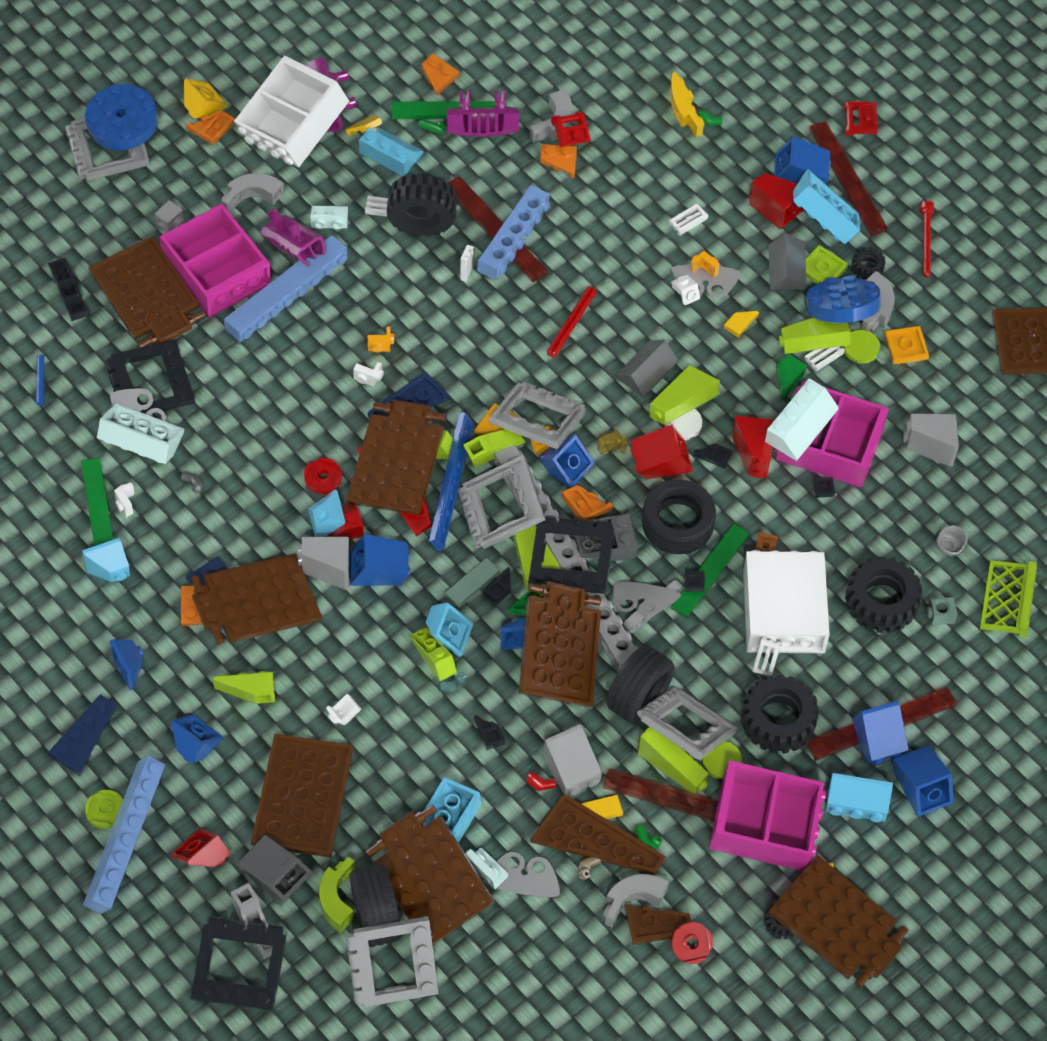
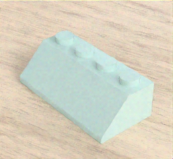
(801, 420)
(140, 433)

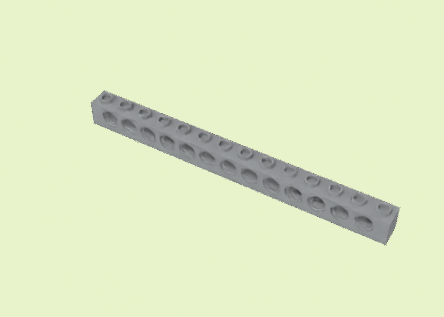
(569, 547)

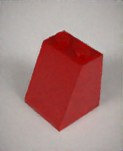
(774, 199)
(749, 440)
(661, 454)

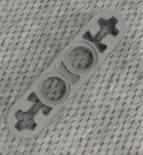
(636, 620)

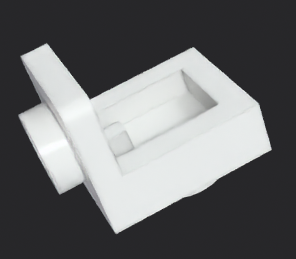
(687, 289)
(368, 376)
(122, 501)
(343, 710)

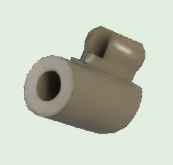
(585, 867)

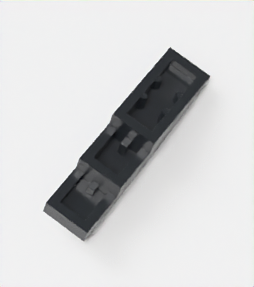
(68, 289)

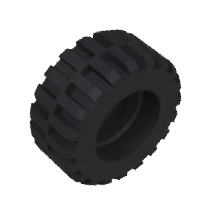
(421, 205)
(887, 573)
(782, 691)

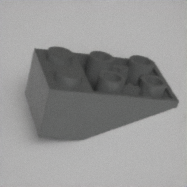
(623, 544)
(274, 869)

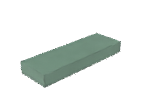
(472, 583)

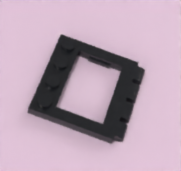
(174, 367)
(590, 581)
(234, 993)

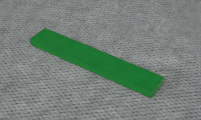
(430, 109)
(97, 501)
(713, 568)

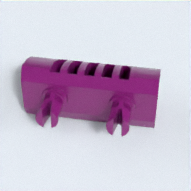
(321, 66)
(482, 120)
(293, 237)

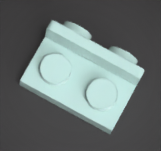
(329, 217)
(487, 867)

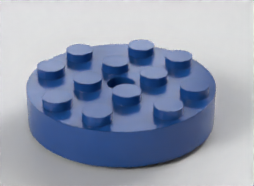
(136, 120)
(843, 300)

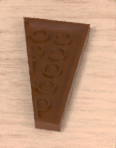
(585, 833)

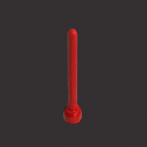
(927, 210)

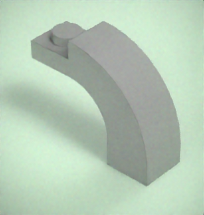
(560, 105)
(252, 185)
(887, 303)
(635, 887)
(249, 910)

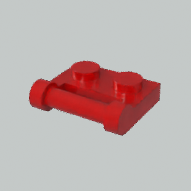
(866, 115)
(571, 135)

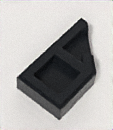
(714, 454)
(499, 588)
(489, 732)

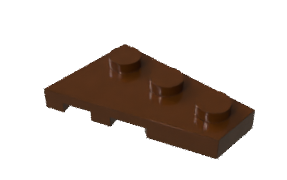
(652, 925)

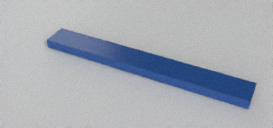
(451, 482)

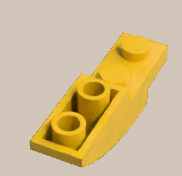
(682, 106)

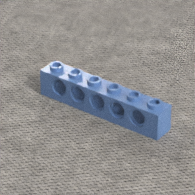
(513, 232)

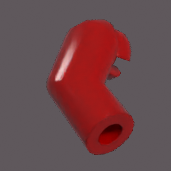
(538, 783)

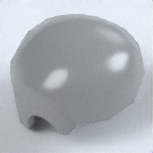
(951, 540)

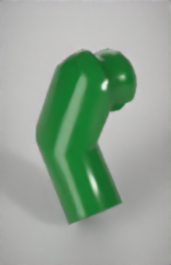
(708, 119)
(431, 126)
(654, 842)

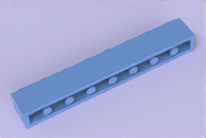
(284, 291)
(124, 835)

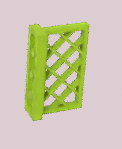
(1025, 595)

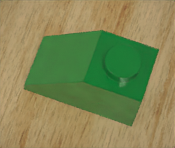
(789, 374)

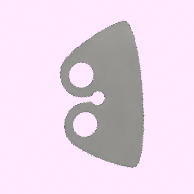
(726, 278)
(129, 399)
(652, 594)
(533, 884)

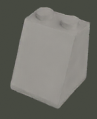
(932, 436)
(326, 559)
(572, 761)

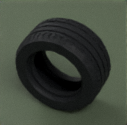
(675, 540)
(639, 682)
(374, 899)

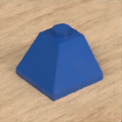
(568, 462)
(513, 635)
(127, 659)
(194, 738)

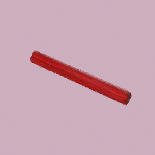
(571, 322)

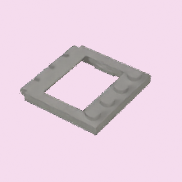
(83, 159)
(537, 432)
(475, 512)
(671, 700)
(422, 958)

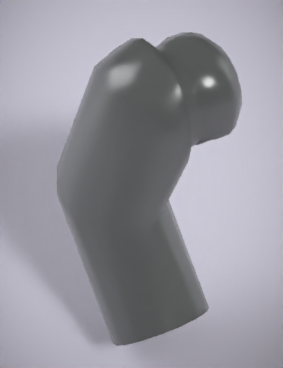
(197, 482)

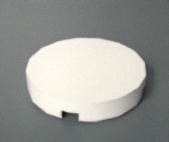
(688, 425)

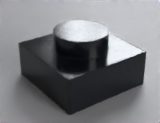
(824, 487)
(694, 581)

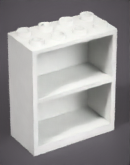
(291, 111)
(786, 601)

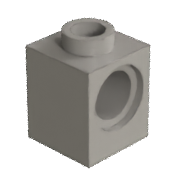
(169, 216)

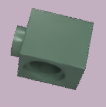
(947, 605)

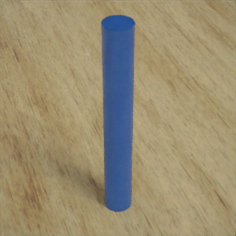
(40, 381)

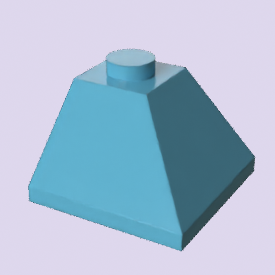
(326, 515)
(107, 561)
(449, 627)

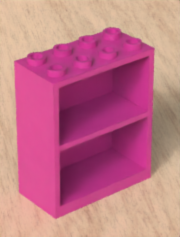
(216, 260)
(846, 442)
(767, 816)

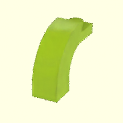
(333, 909)

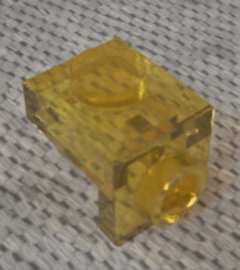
(610, 441)

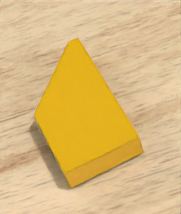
(369, 122)
(740, 322)
(606, 807)

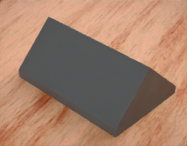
(787, 263)
(648, 367)

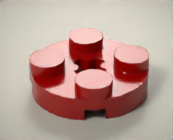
(326, 485)
(681, 936)

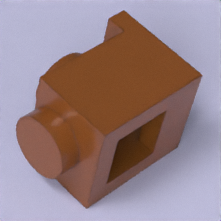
(766, 542)

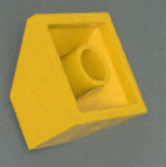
(201, 98)

